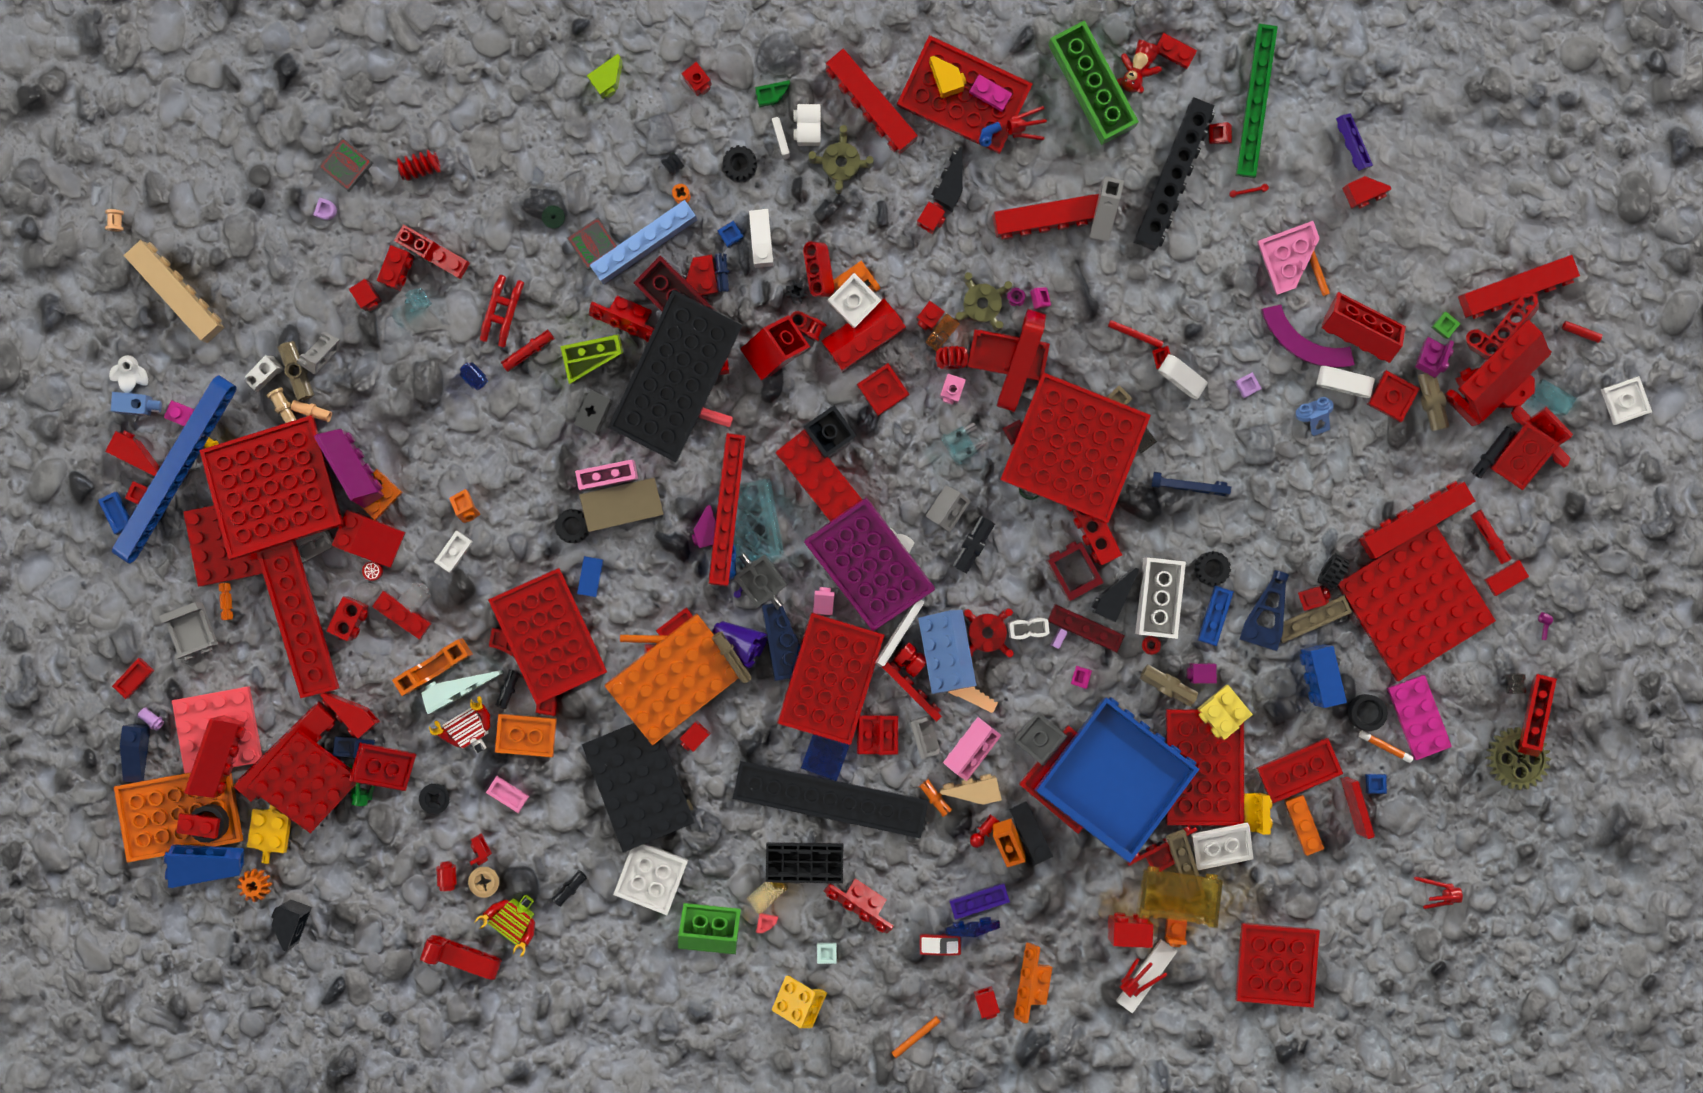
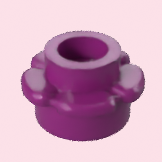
(1016, 292)

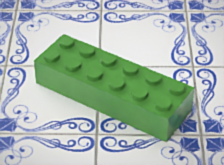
(1093, 82)

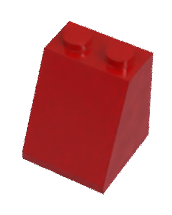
(774, 347)

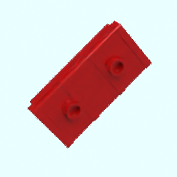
(995, 352)

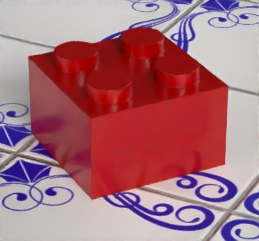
(1130, 931)

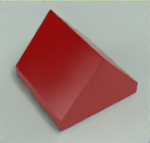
(1160, 355)

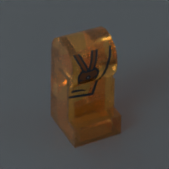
(942, 332)

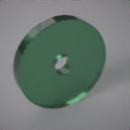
(559, 217)

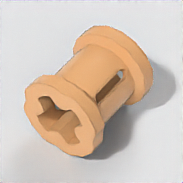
(114, 220)

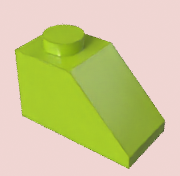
(607, 77)

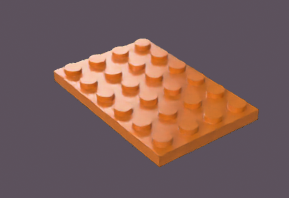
(672, 680)
(151, 814)

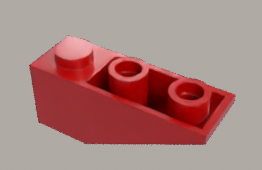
(355, 716)

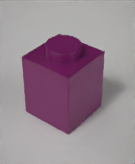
(1202, 673)

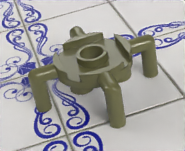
(838, 150)
(986, 292)

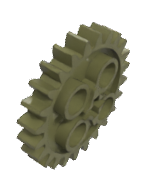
(1507, 771)

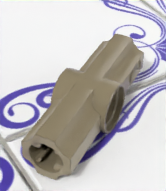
(300, 382)
(1433, 402)
(1169, 685)

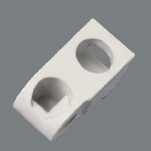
(263, 372)

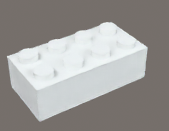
(1160, 597)

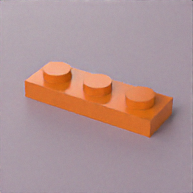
(1304, 825)

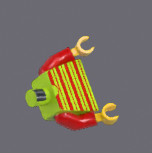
(512, 920)

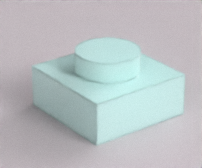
(826, 953)

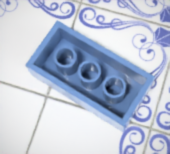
(947, 651)

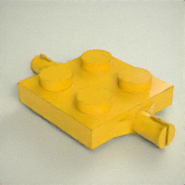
(269, 832)

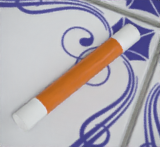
(1385, 746)

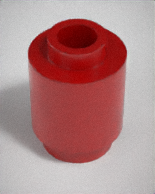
(446, 876)

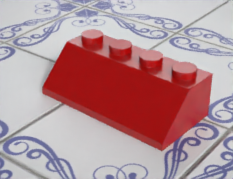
(1364, 327)
(852, 344)
(215, 757)

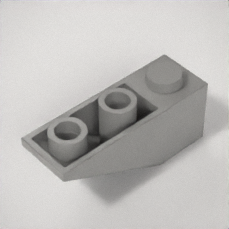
(1106, 208)

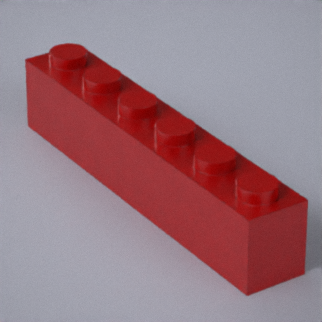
(871, 102)
(1045, 216)
(1512, 288)
(1416, 520)
(311, 723)

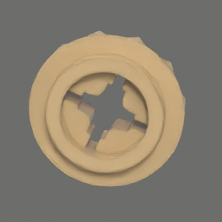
(479, 889)

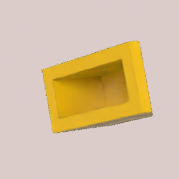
(947, 77)

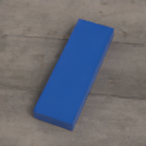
(1215, 615)

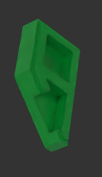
(771, 93)

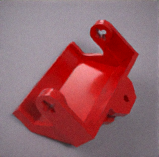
(1504, 377)

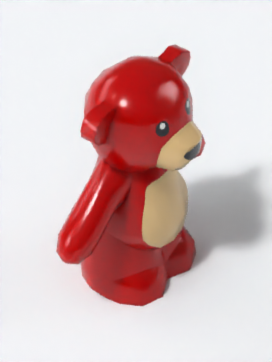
(1143, 57)

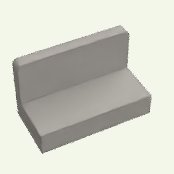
(948, 508)

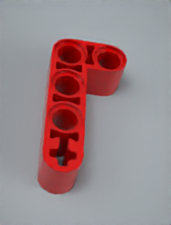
(1505, 326)
(460, 956)

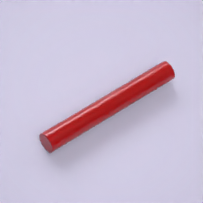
(1136, 334)

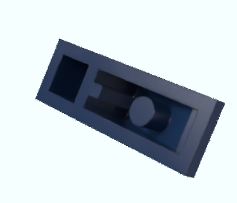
(134, 751)

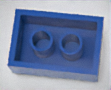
(1323, 676)

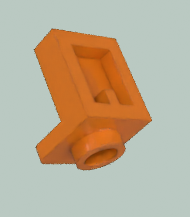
(464, 506)
(1175, 932)

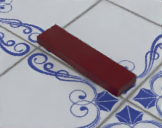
(1085, 628)

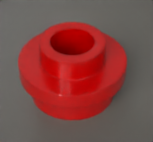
(1157, 645)

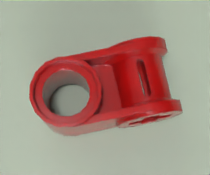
(808, 325)

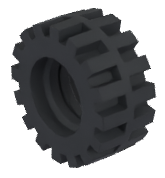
(737, 152)
(560, 526)
(1224, 568)
(1333, 571)

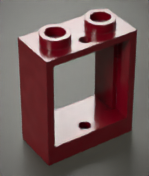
(1078, 591)

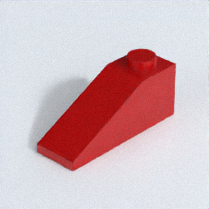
(132, 451)

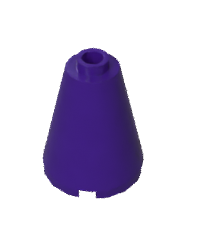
(746, 641)

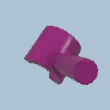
(1547, 620)

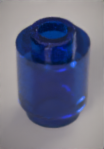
(473, 376)

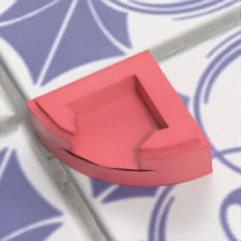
(766, 922)

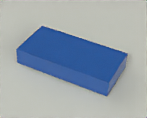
(115, 512)
(590, 576)

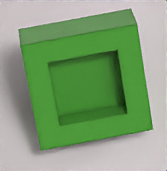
(1446, 325)

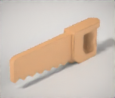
(975, 697)

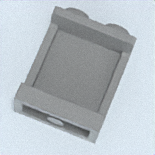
(190, 630)

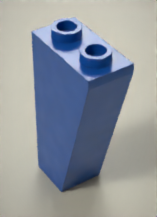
(201, 864)

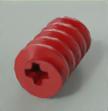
(421, 165)

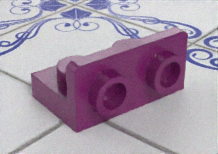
(1434, 357)

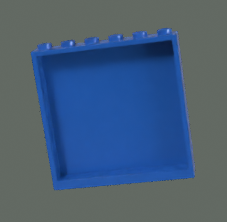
(1117, 779)

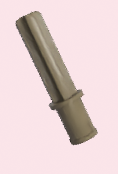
(727, 650)

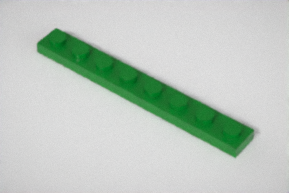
(1256, 100)

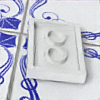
(1222, 846)

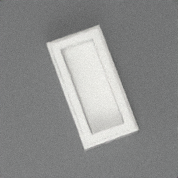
(780, 138)

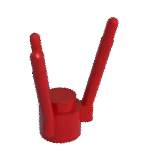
(1016, 126)
(1449, 895)
(1131, 986)

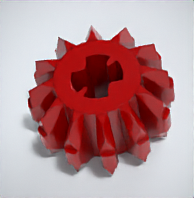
(951, 357)

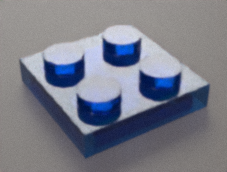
(825, 757)

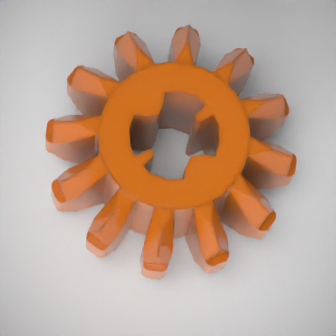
(261, 883)

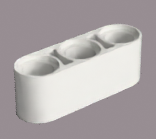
(1182, 376)
(1345, 382)

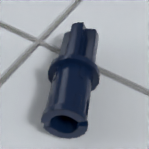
(722, 272)

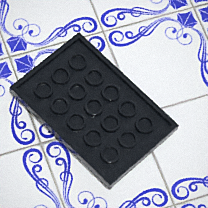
(637, 786)

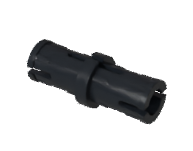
(507, 689)
(569, 888)

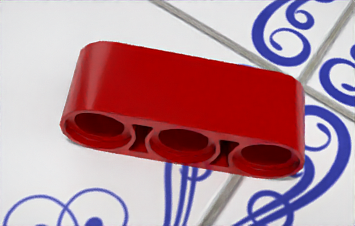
(818, 269)

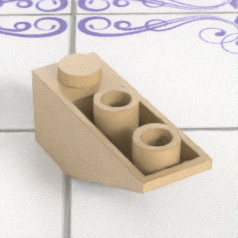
(978, 791)

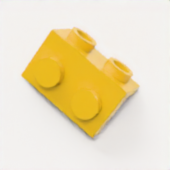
(1257, 812)

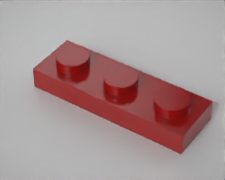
(401, 616)

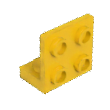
(798, 1002)

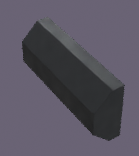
(804, 862)

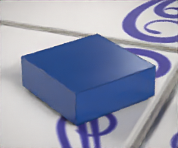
(730, 234)
(1376, 783)

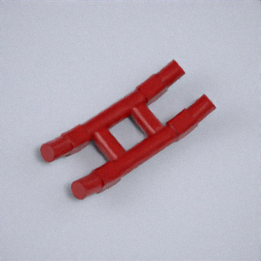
(505, 322)

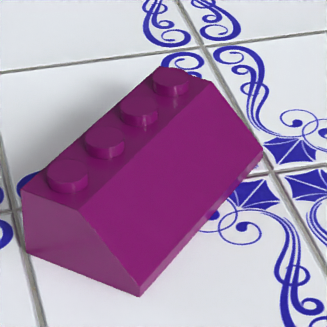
(350, 467)

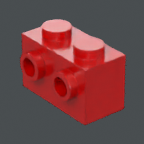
(395, 268)

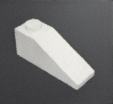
(761, 238)

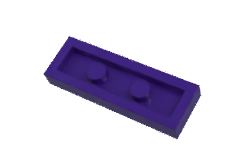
(1354, 142)
(979, 901)

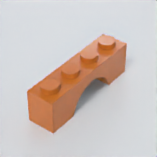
(432, 667)

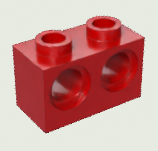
(343, 615)

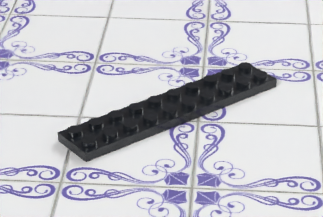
(830, 799)

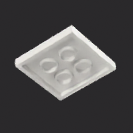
(651, 878)

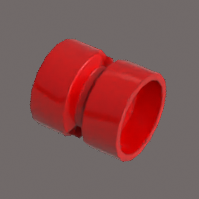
(910, 659)

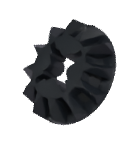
(425, 798)

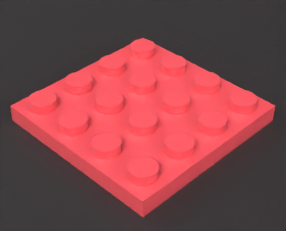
(193, 716)

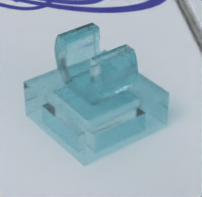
(417, 299)

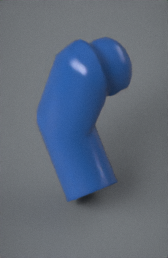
(987, 133)

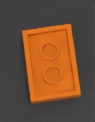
(525, 735)

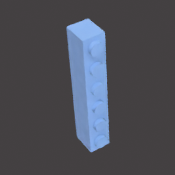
(643, 242)

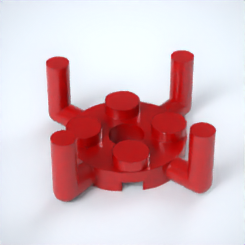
(998, 627)

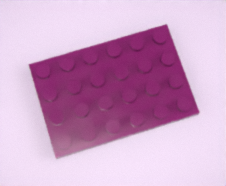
(869, 564)

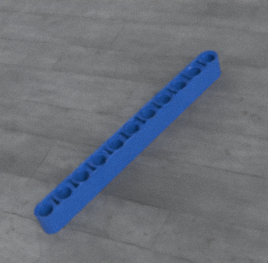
(174, 469)

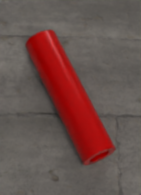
(1582, 331)

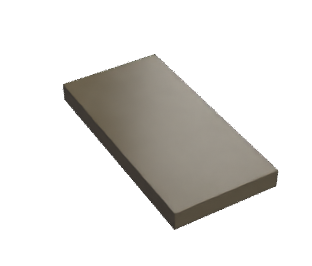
(621, 504)

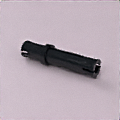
(1493, 452)

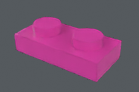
(990, 93)
(178, 413)

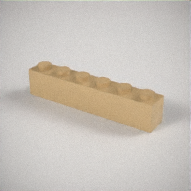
(174, 291)

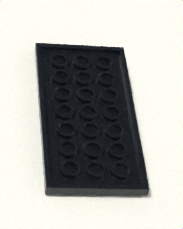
(675, 375)

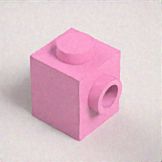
(952, 389)

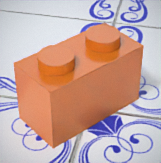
(1009, 842)

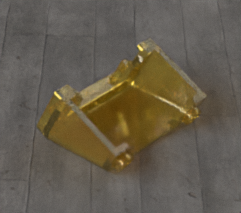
(1179, 896)

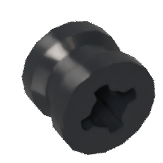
(672, 163)

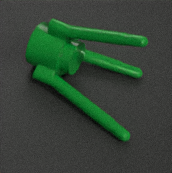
(359, 795)

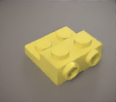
(1224, 712)

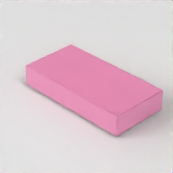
(507, 794)

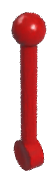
(1263, 188)

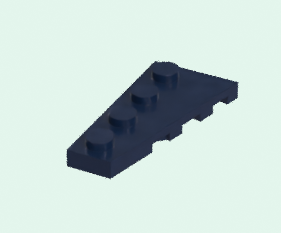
(781, 641)

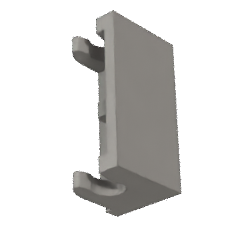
(319, 353)
(314, 545)
(925, 736)

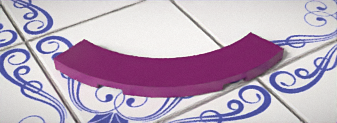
(1300, 346)

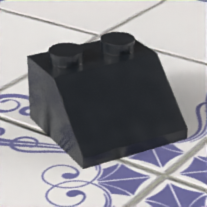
(830, 432)
(290, 922)

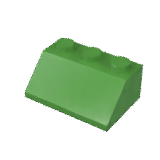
(709, 928)

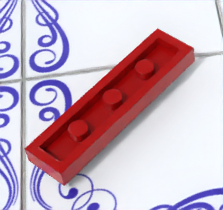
(919, 696)

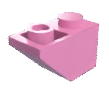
(823, 601)

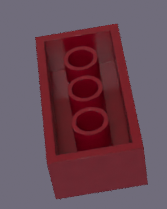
(661, 279)

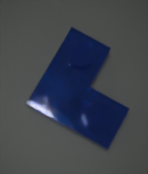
(972, 929)

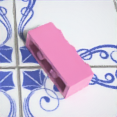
(606, 475)
(972, 749)

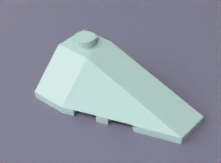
(444, 693)

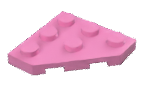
(1288, 255)

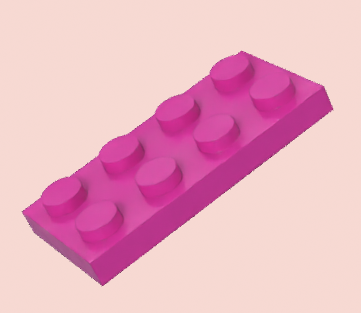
(1419, 717)

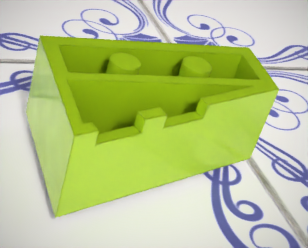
(589, 355)

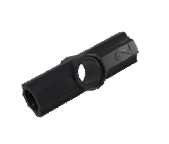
(973, 544)

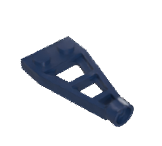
(1219, 488)
(1261, 635)

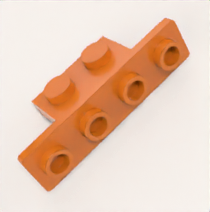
(1033, 983)

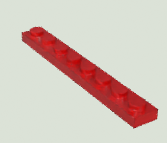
(726, 510)

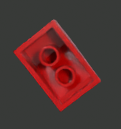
(368, 538)

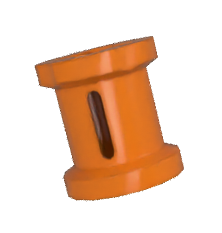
(680, 188)

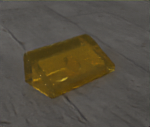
(766, 895)

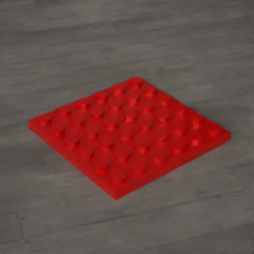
(1075, 447)
(271, 488)
(1415, 602)

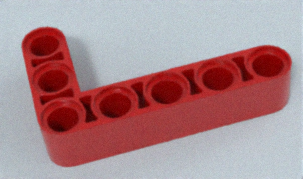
(1022, 360)

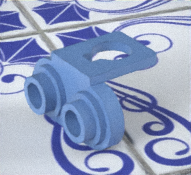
(1314, 412)

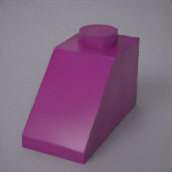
(705, 528)

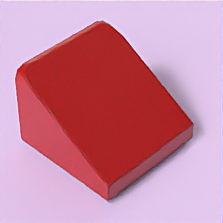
(1220, 133)

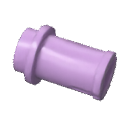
(151, 719)

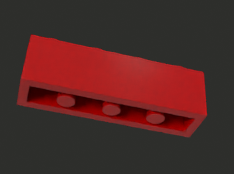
(1537, 715)

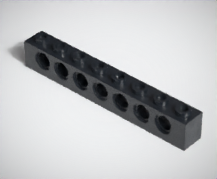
(1196, 109)

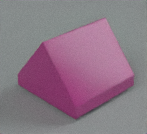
(1040, 298)
(1081, 677)

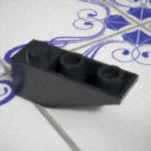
(951, 186)

